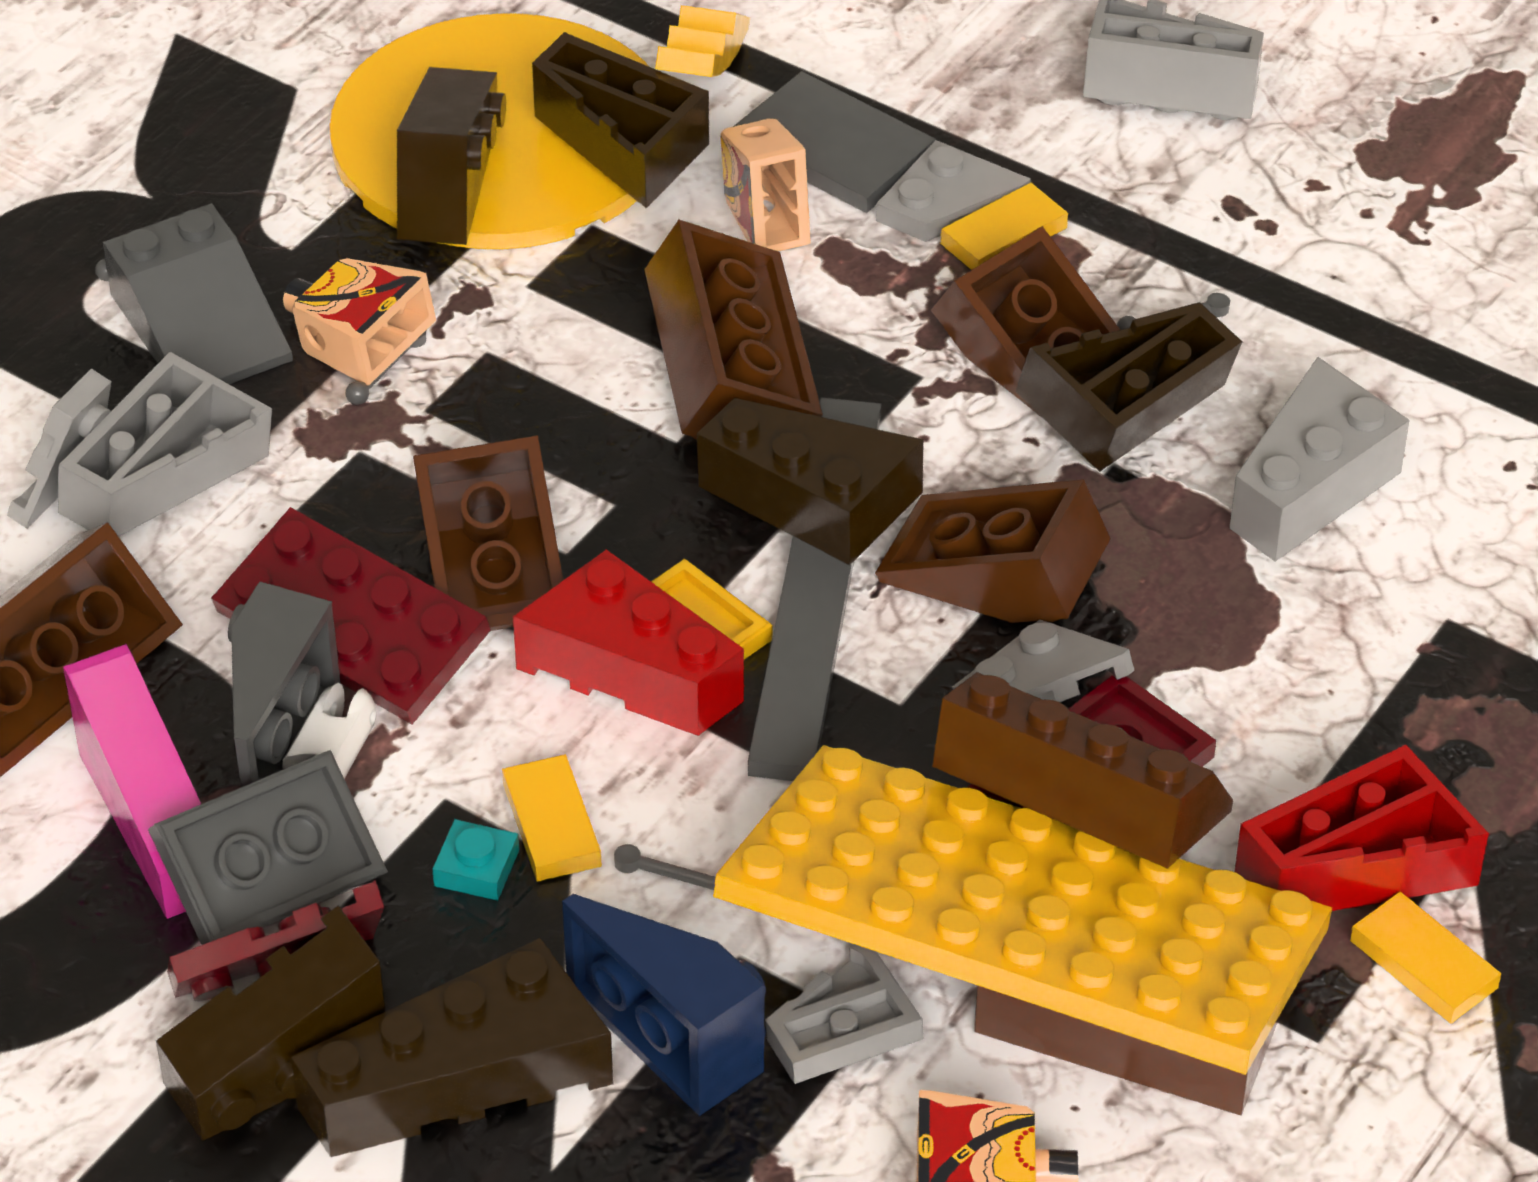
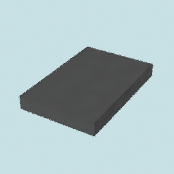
(847, 143)
(268, 849)

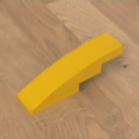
(703, 42)

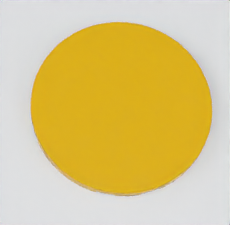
(533, 179)

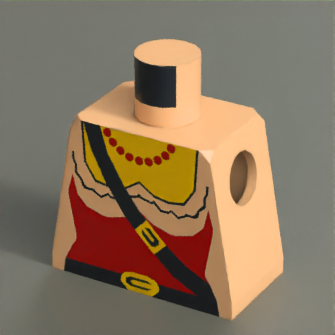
(766, 164)
(360, 315)
(984, 1143)

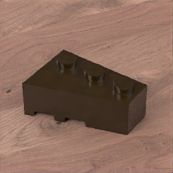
(621, 114)
(445, 153)
(1128, 383)
(810, 474)
(238, 1048)

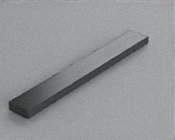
(804, 643)

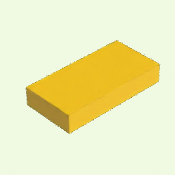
(1002, 224)
(716, 606)
(551, 817)
(1425, 957)

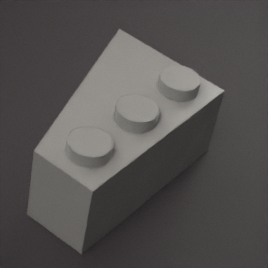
(1171, 61)
(162, 447)
(1316, 461)

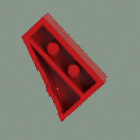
(634, 642)
(1366, 837)

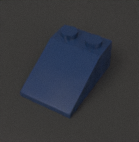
(669, 998)

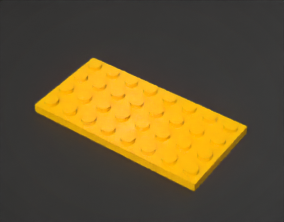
(1027, 907)

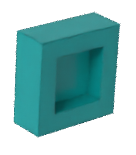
(476, 859)

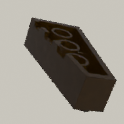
(453, 1052)

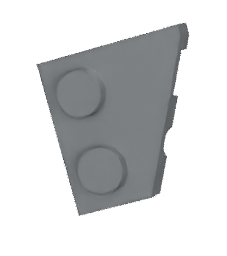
(943, 189)
(65, 428)
(1051, 660)
(843, 1018)

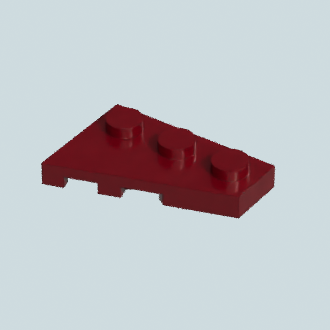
(214, 965)

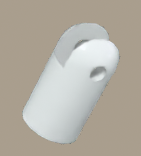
(328, 730)

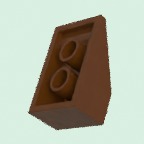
(1016, 303)
(489, 526)
(1001, 549)

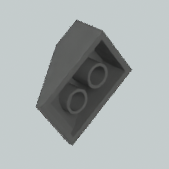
(195, 296)
(279, 669)

